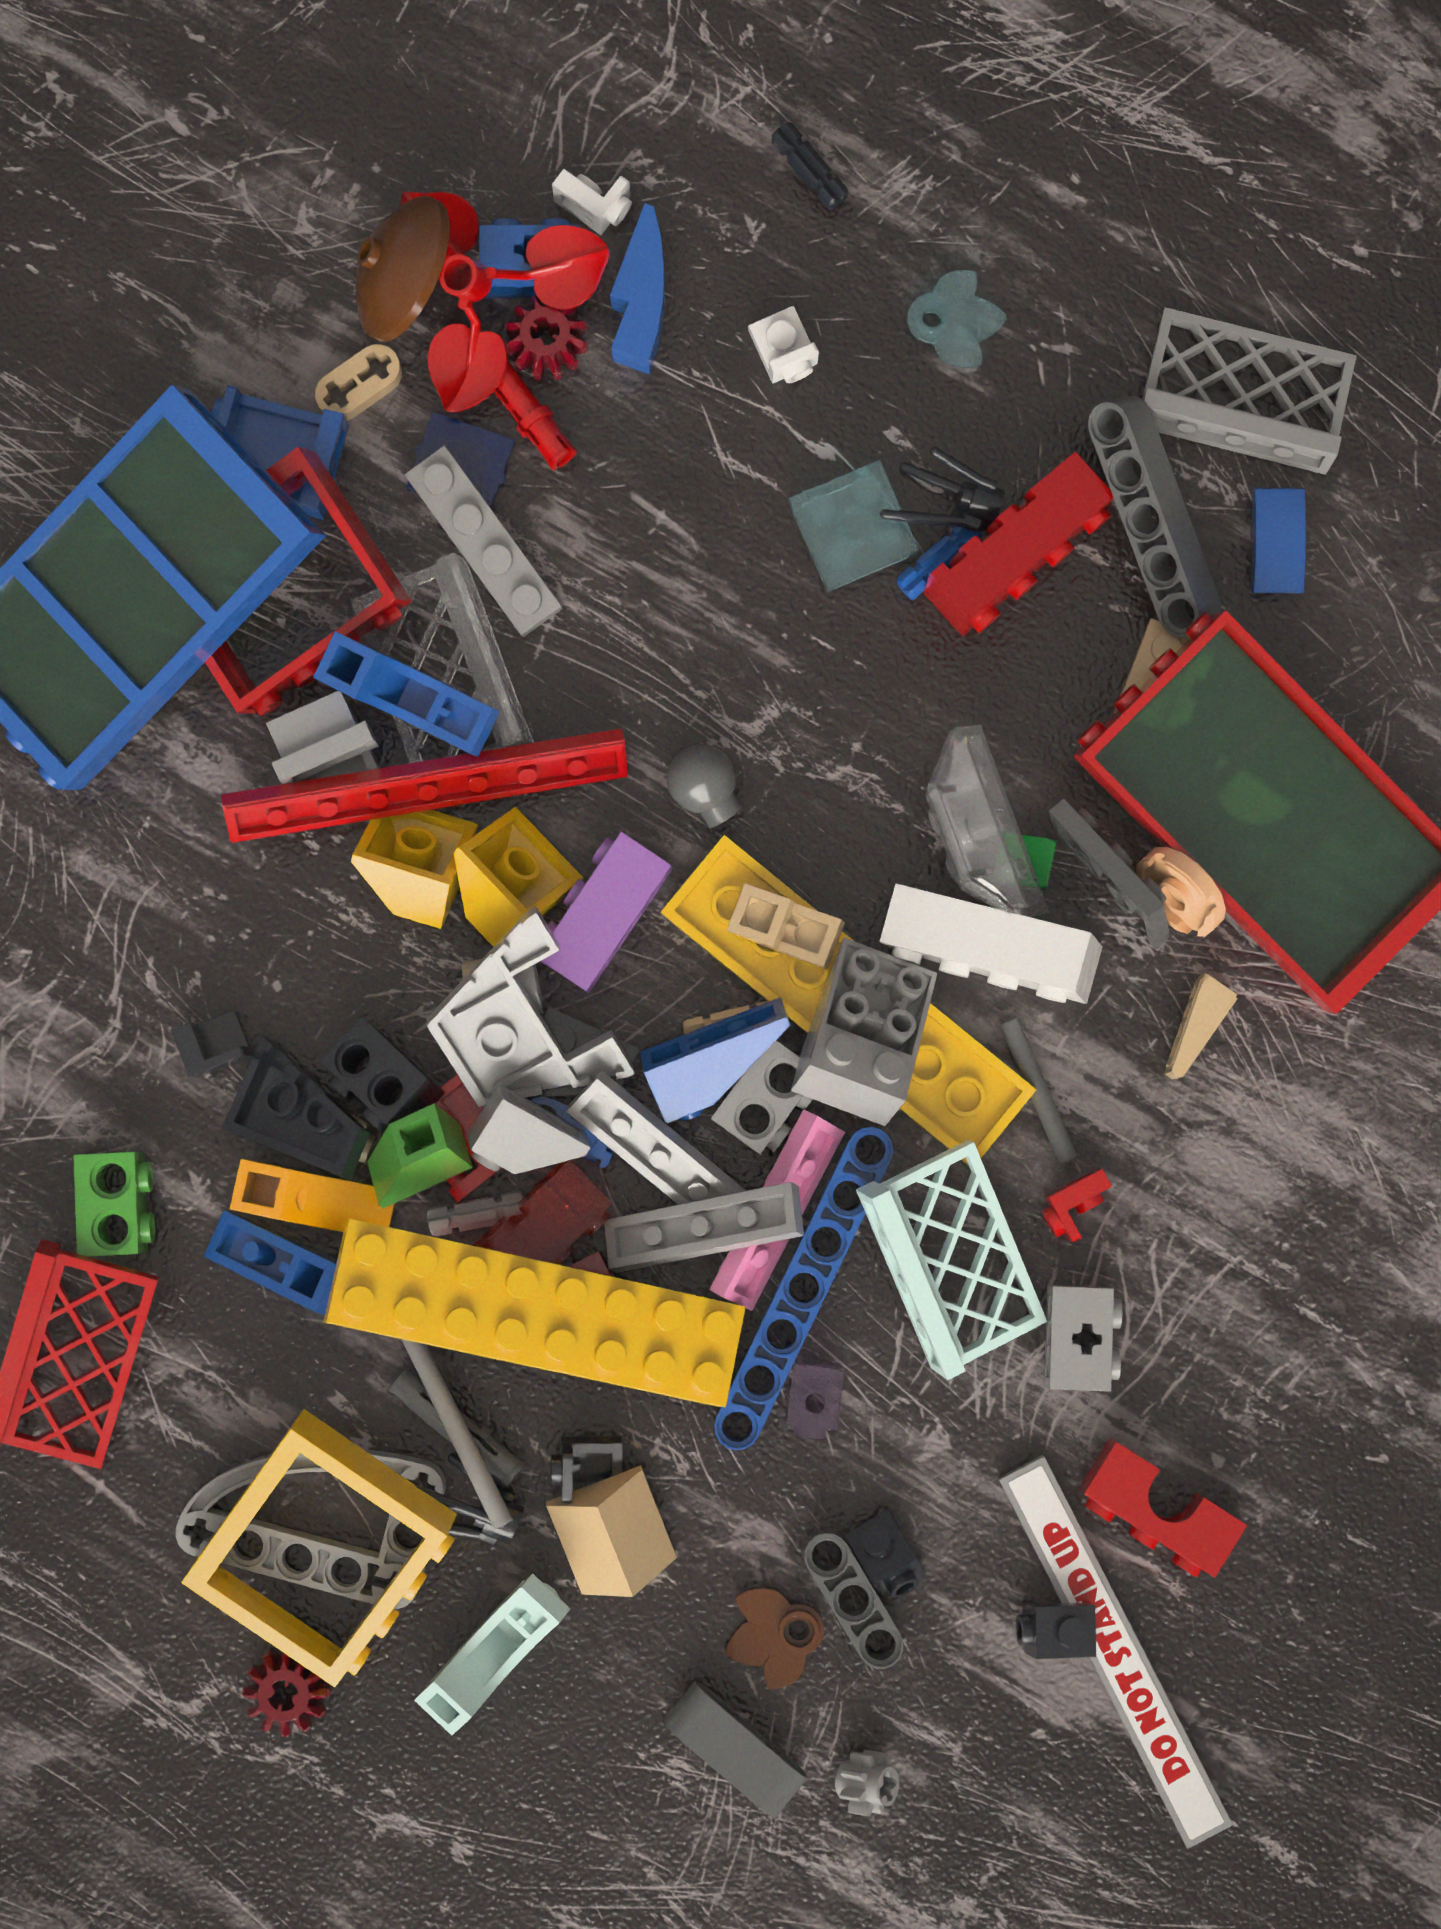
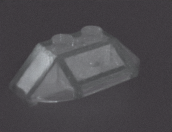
(980, 827)

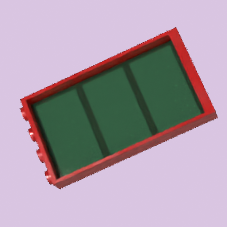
(1274, 806)

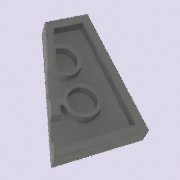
(1130, 892)

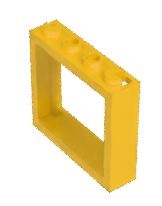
(369, 1478)

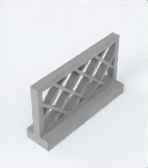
(1248, 430)

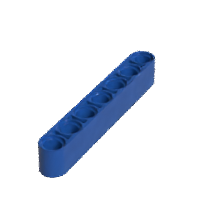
(801, 1313)

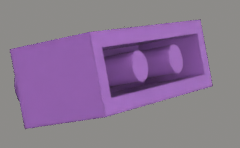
(605, 909)

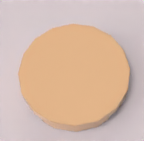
(1190, 892)

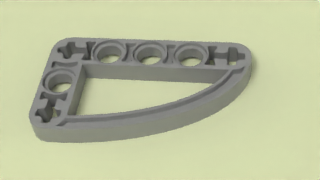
(323, 1550)

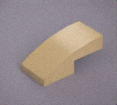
(785, 926)

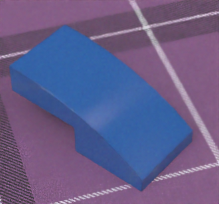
(1279, 540)

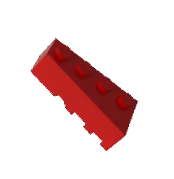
(1019, 545)

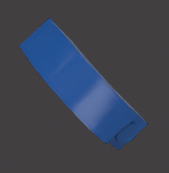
(406, 693)

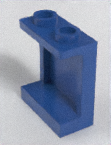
(275, 430)

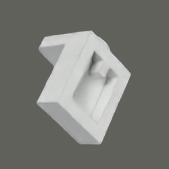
(584, 200)
(784, 346)

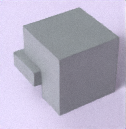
(322, 741)

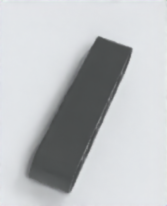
(1134, 501)

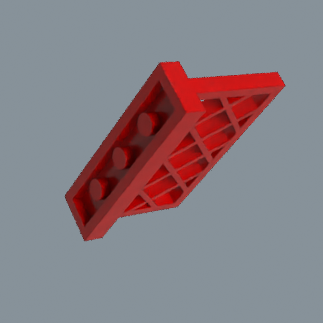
(30, 1332)

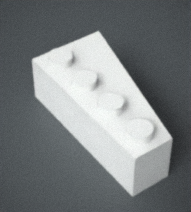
(992, 943)

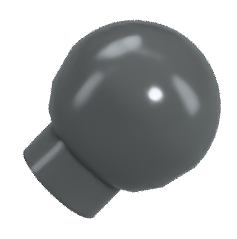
(704, 783)

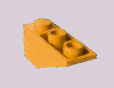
(305, 1197)

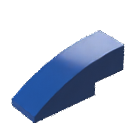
(640, 296)

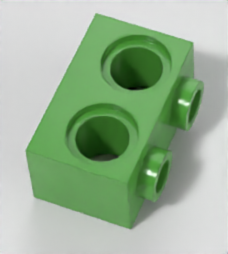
(97, 1204)

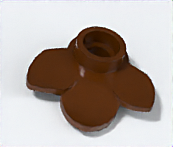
(767, 1639)

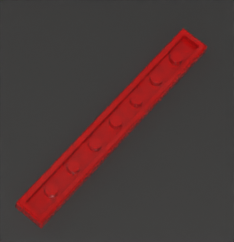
(425, 785)

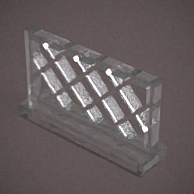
(475, 642)

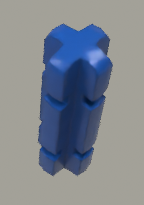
(913, 580)

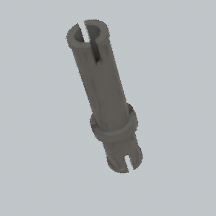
(499, 1460)

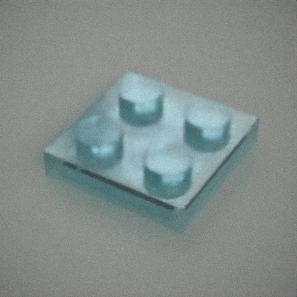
(846, 528)

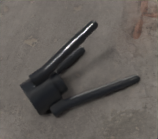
(977, 500)
(486, 1530)

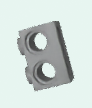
(756, 1089)

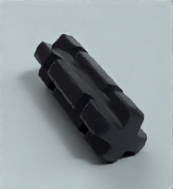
(809, 166)

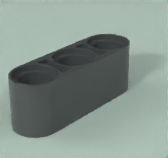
(863, 1620)
(735, 1749)

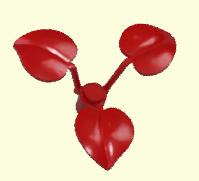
(566, 272)

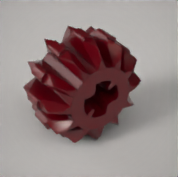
(530, 347)
(269, 1681)

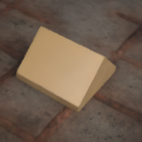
(613, 1535)

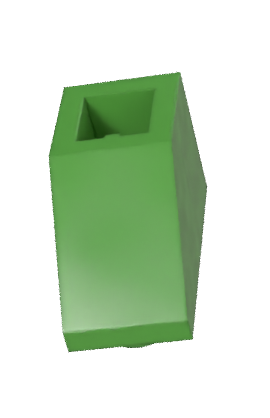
(417, 1155)

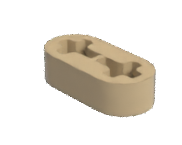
(352, 373)

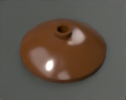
(401, 267)

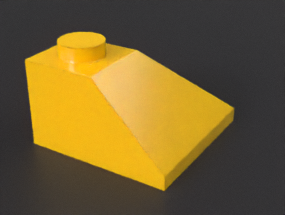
(413, 862)
(508, 873)

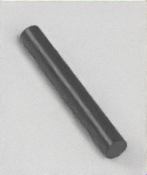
(1042, 1097)

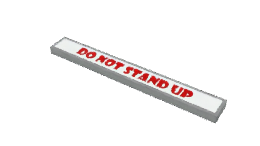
(1119, 1654)

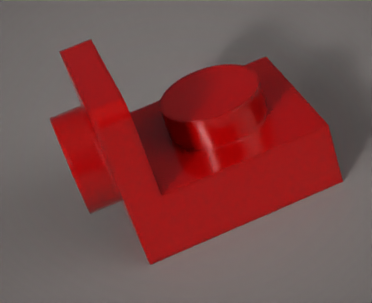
(1082, 1195)

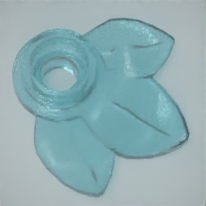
(962, 316)

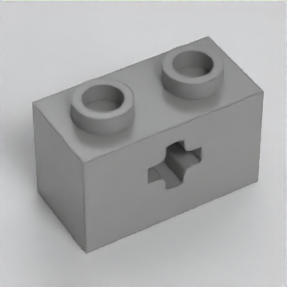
(1065, 1361)

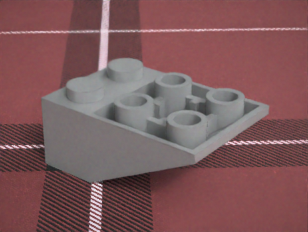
(865, 1033)

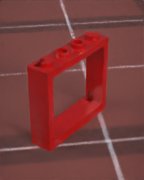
(291, 474)

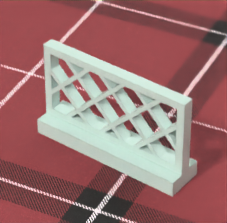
(910, 1267)

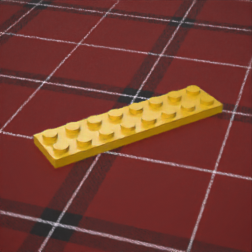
(956, 1083)
(534, 1313)

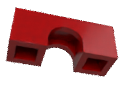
(1198, 1535)

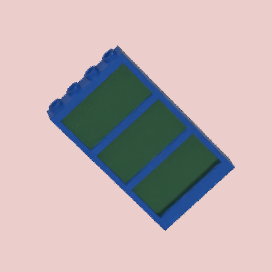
(138, 585)

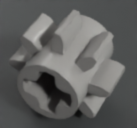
(867, 1783)

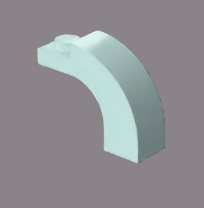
(492, 1653)

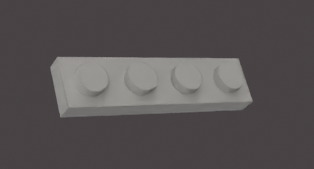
(483, 541)
(648, 1143)
(704, 1227)

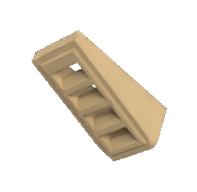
(1202, 1016)

